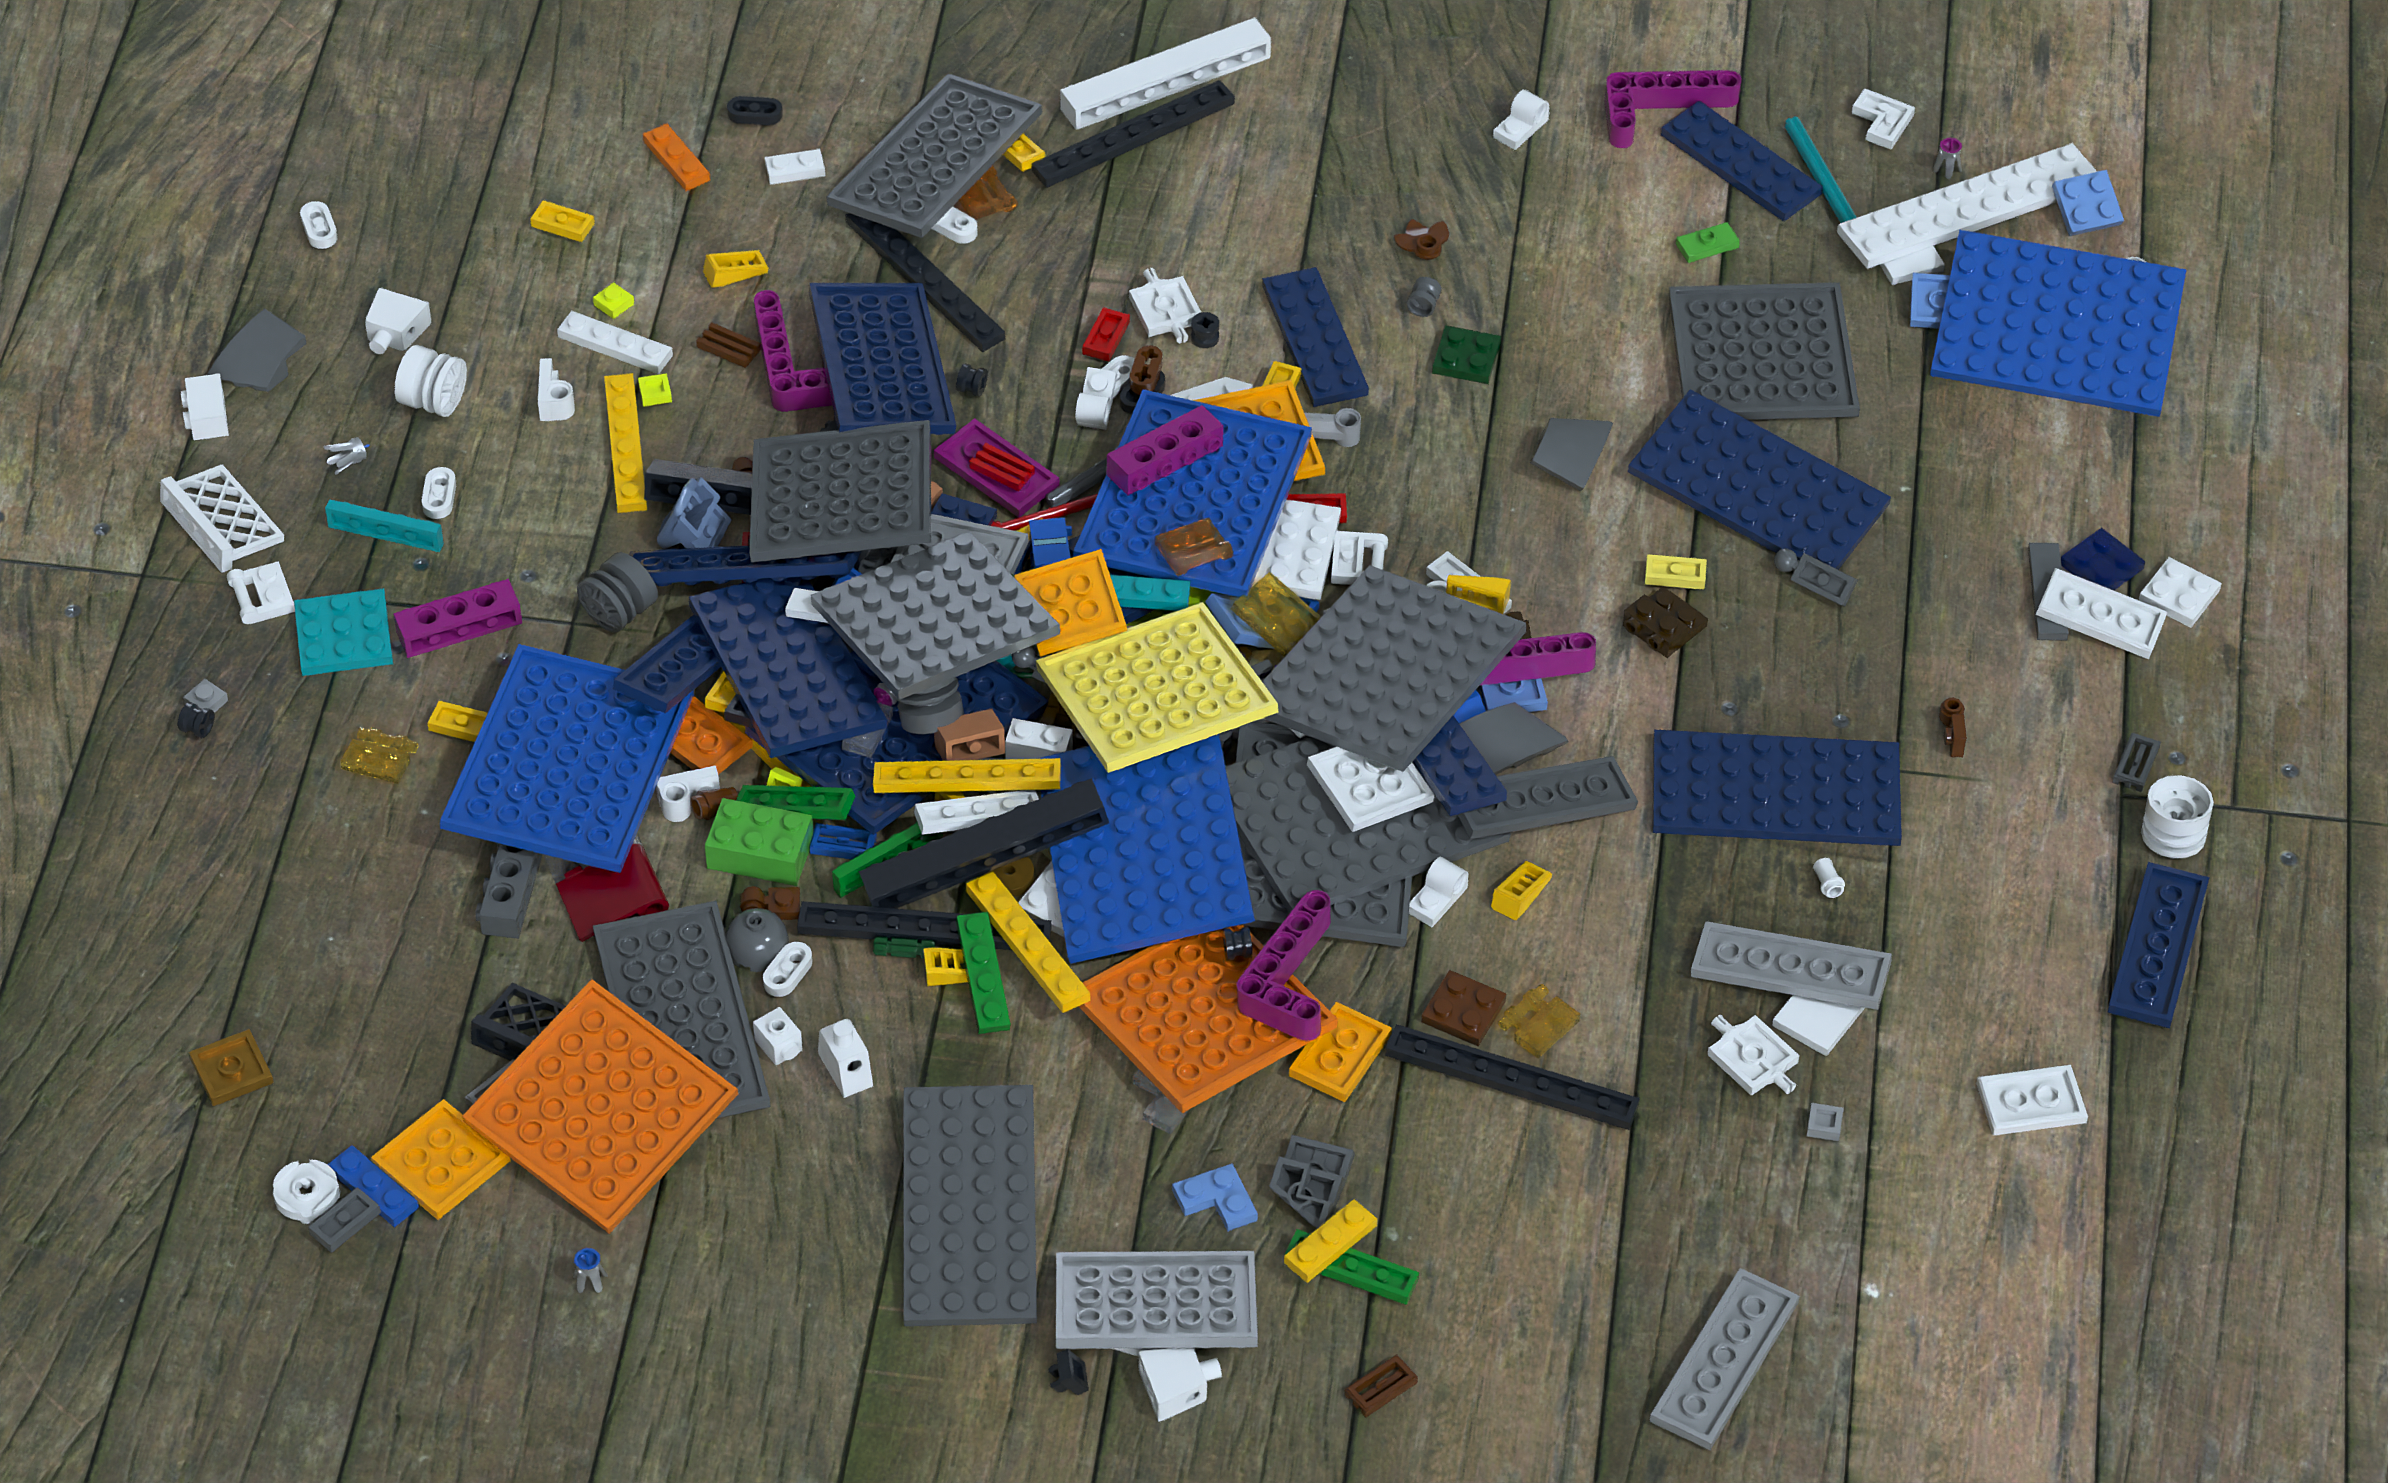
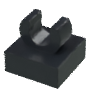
(1071, 1373)

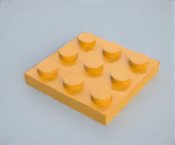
(1078, 597)
(440, 1159)

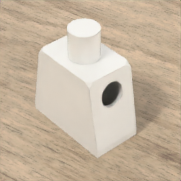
(395, 321)
(838, 1048)
(1176, 1379)

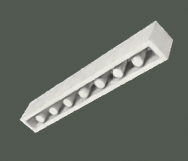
(1165, 73)

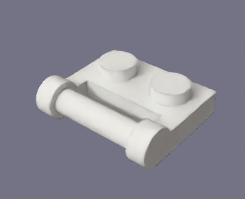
(1349, 554)
(270, 588)

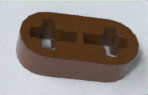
(1150, 370)

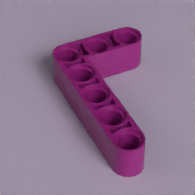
(1663, 91)
(787, 388)
(1546, 658)
(1261, 986)

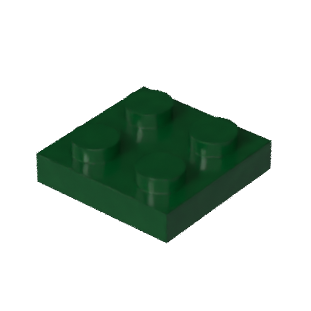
(1466, 354)

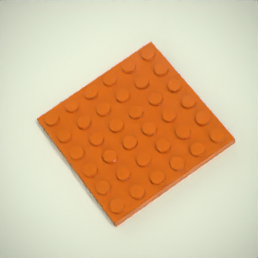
(1181, 1017)
(600, 1106)

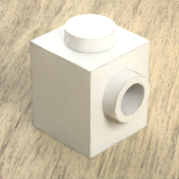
(777, 1036)

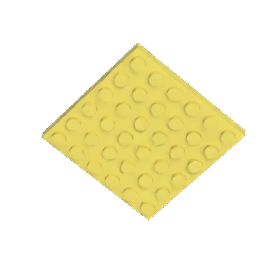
(1156, 687)

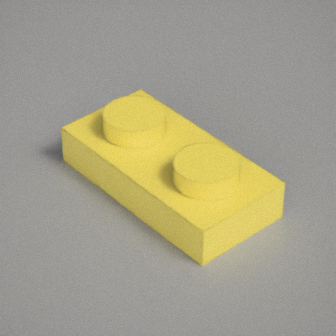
(1675, 571)

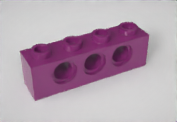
(1164, 450)
(457, 618)

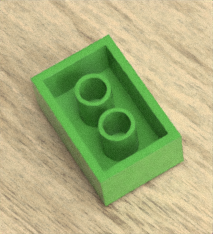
(759, 841)

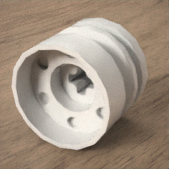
(430, 380)
(2177, 816)

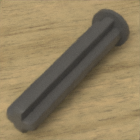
(1078, 484)

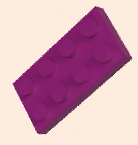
(964, 445)

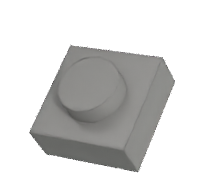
(207, 696)
(1825, 1122)

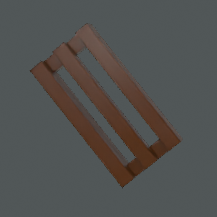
(732, 342)
(1388, 1395)

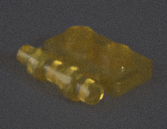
(378, 761)
(1545, 1027)

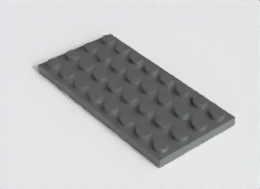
(934, 155)
(684, 982)
(969, 1206)

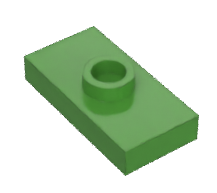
(1707, 242)

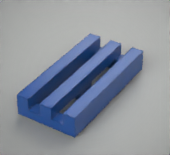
(841, 846)

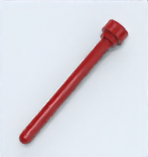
(1054, 512)

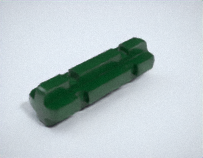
(901, 947)

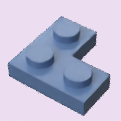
(1219, 1189)

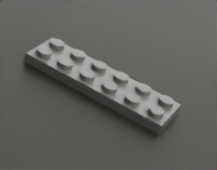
(1791, 965)
(1724, 1359)

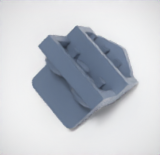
(694, 518)

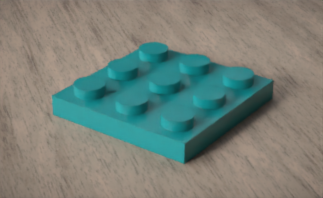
(343, 632)

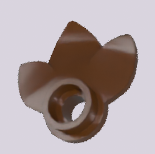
(1422, 240)

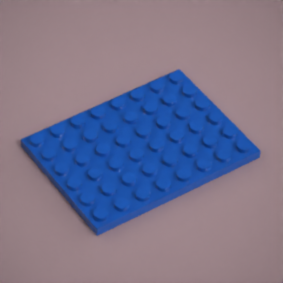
(2059, 323)
(1236, 487)
(563, 762)
(1164, 860)

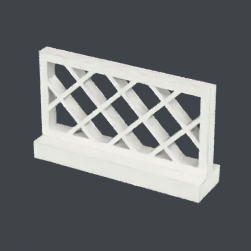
(200, 523)

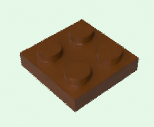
(1463, 1008)

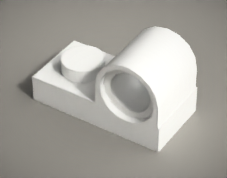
(1526, 117)
(554, 395)
(1096, 400)
(677, 789)
(1443, 887)

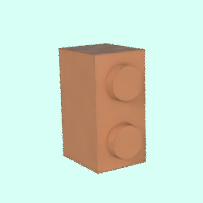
(971, 737)

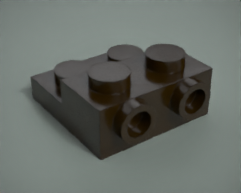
(1663, 621)

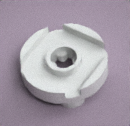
(305, 1206)

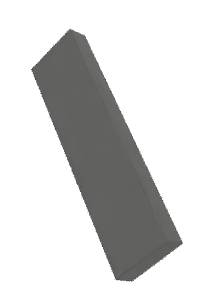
(2042, 562)

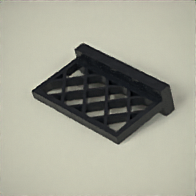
(505, 1038)

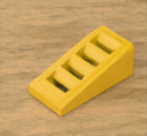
(724, 268)
(1483, 591)
(1519, 892)
(943, 974)

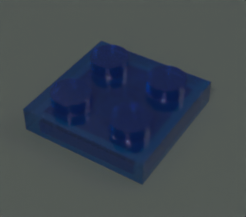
(2103, 560)

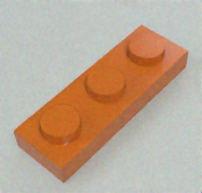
(676, 157)

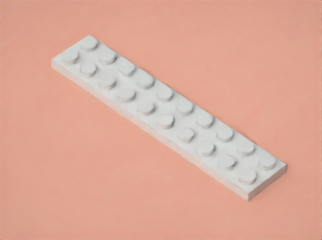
(1961, 206)

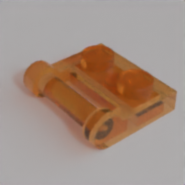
(980, 203)
(1193, 546)

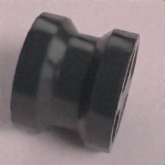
(1205, 330)
(972, 379)
(196, 720)
(1237, 943)

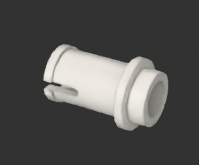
(1831, 883)

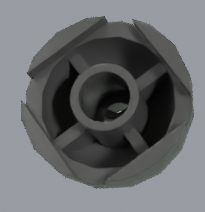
(756, 938)

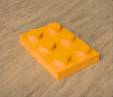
(1342, 1055)

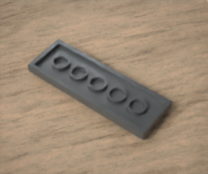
(1553, 797)

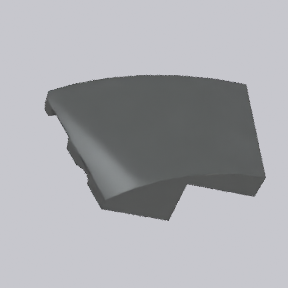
(259, 353)
(1571, 449)
(1511, 736)
(1312, 1177)

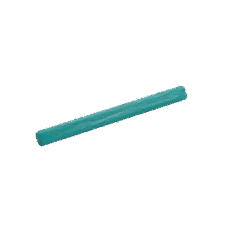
(1819, 169)

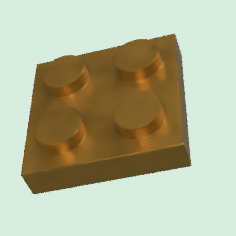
(231, 1067)

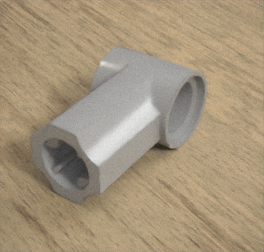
(1342, 426)

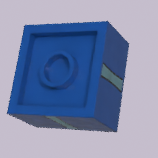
(1048, 541)

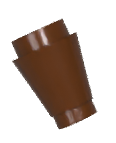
(706, 802)

